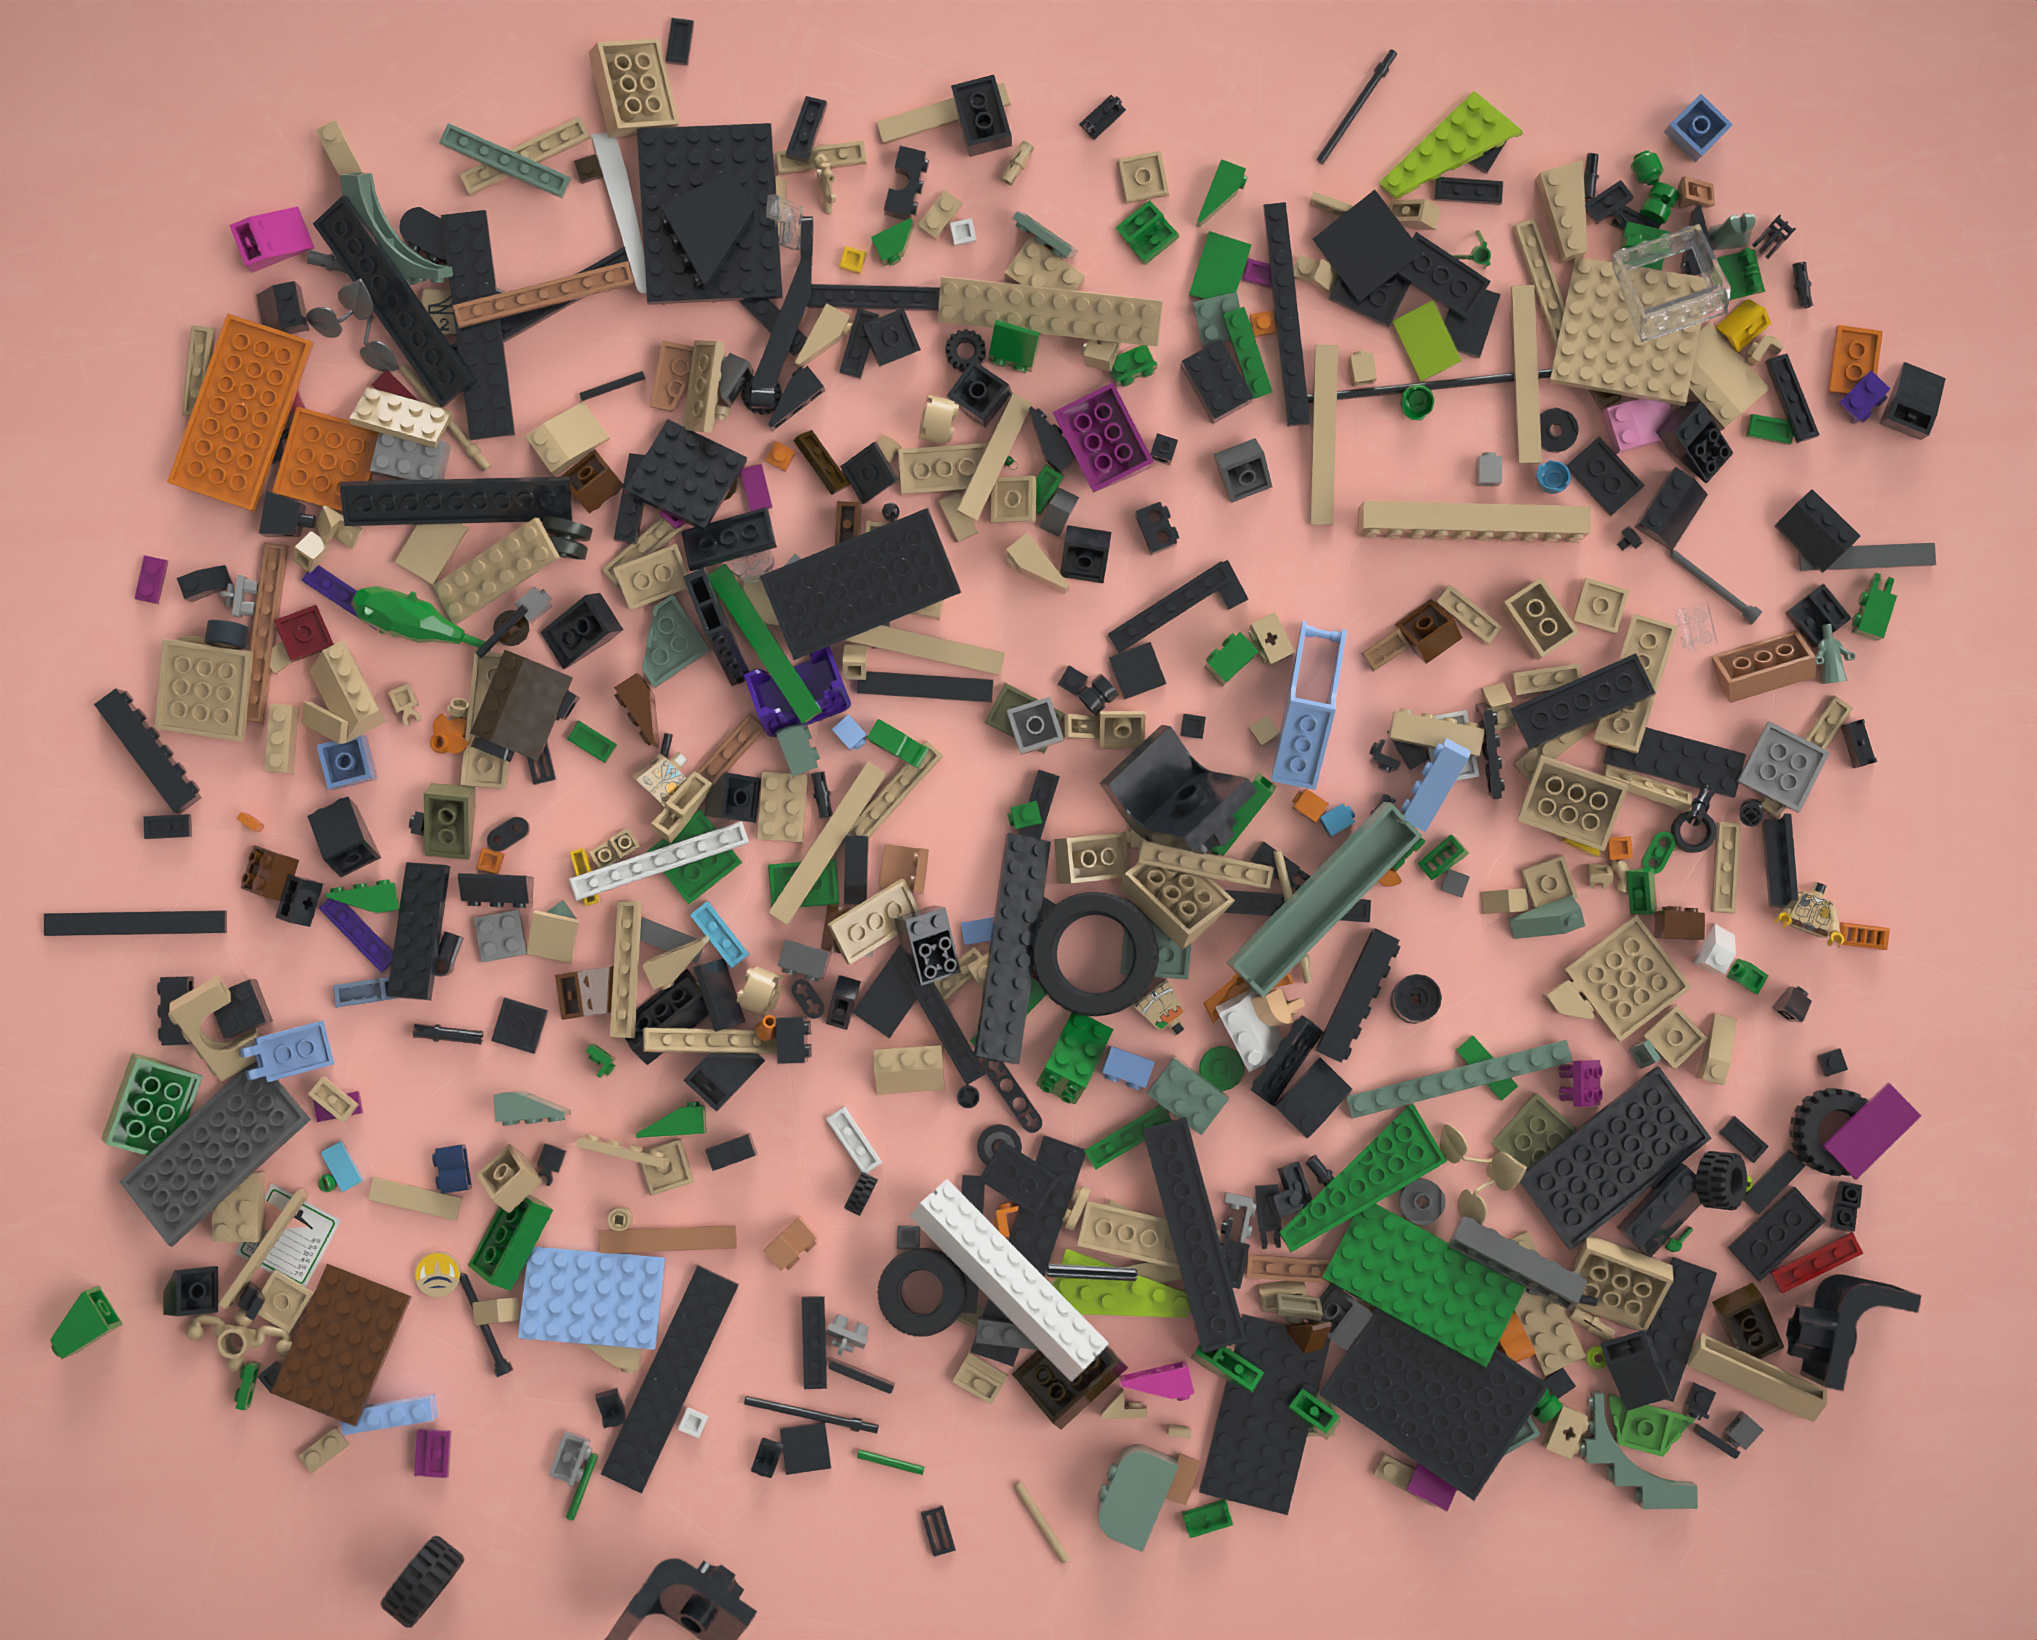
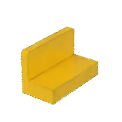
(1744, 324)

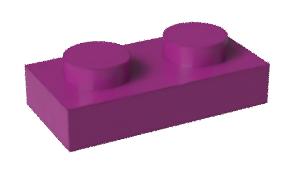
(151, 579)

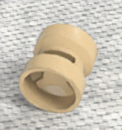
(623, 1220)

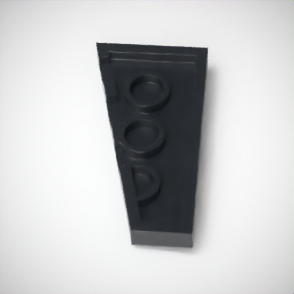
(1489, 750)

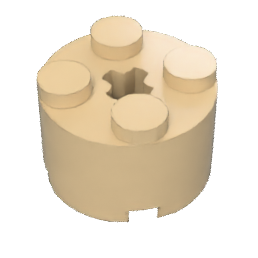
(937, 420)
(760, 991)

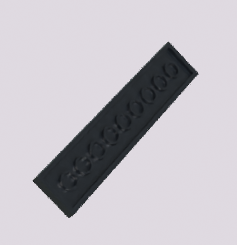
(394, 301)
(481, 344)
(455, 501)
(1010, 949)
(1038, 1234)
(1194, 1235)
(669, 1379)

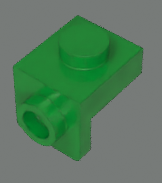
(1024, 815)

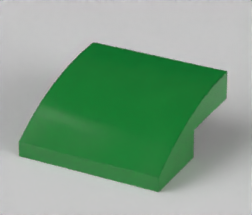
(1147, 232)

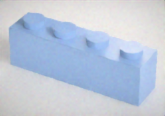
(1436, 784)
(394, 1414)

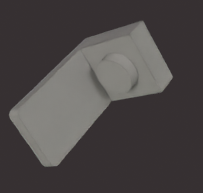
(1237, 1201)

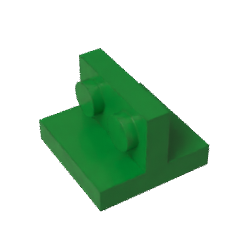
(1635, 234)

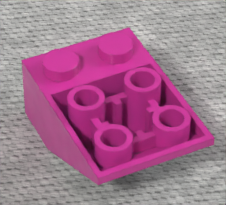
(271, 238)

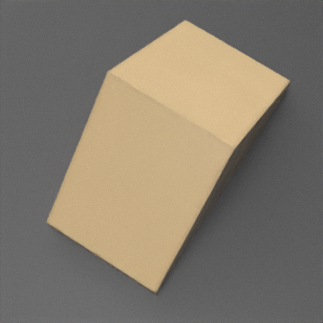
(1081, 727)
(1504, 901)
(496, 1311)

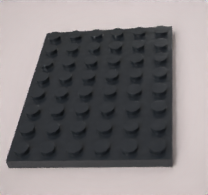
(683, 159)
(1434, 1400)

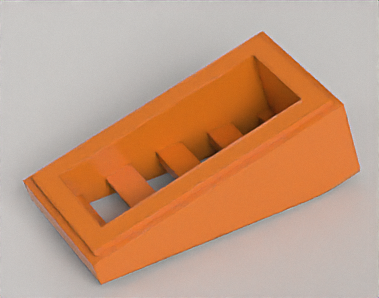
(1883, 936)

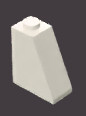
(1716, 951)

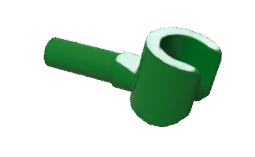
(1676, 1245)

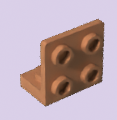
(905, 864)

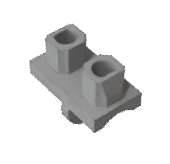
(240, 606)
(838, 1330)

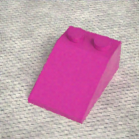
(1165, 1381)

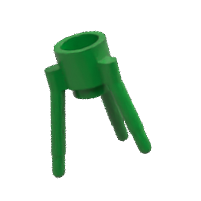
(1479, 254)

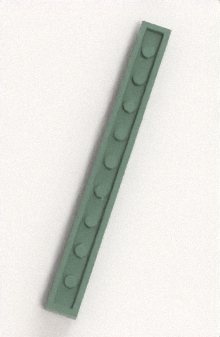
(1459, 1079)

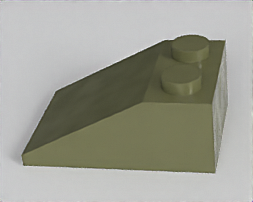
(449, 820)

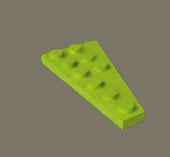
(1455, 142)

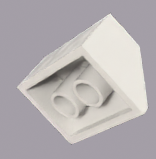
(1250, 1035)

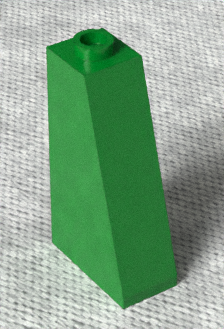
(1248, 811)

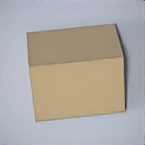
(889, 447)

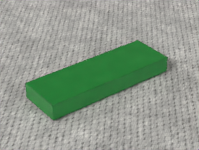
(1474, 1052)

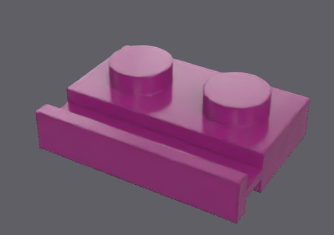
(433, 1453)

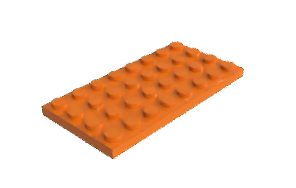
(240, 412)

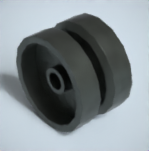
(566, 535)

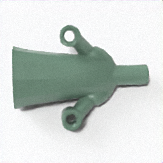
(1830, 657)

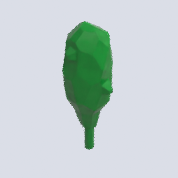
(407, 617)

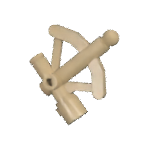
(825, 178)

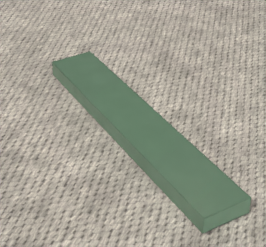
(505, 160)

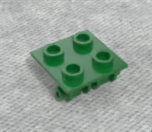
(1742, 273)

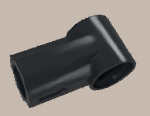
(448, 951)

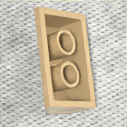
(909, 1069)

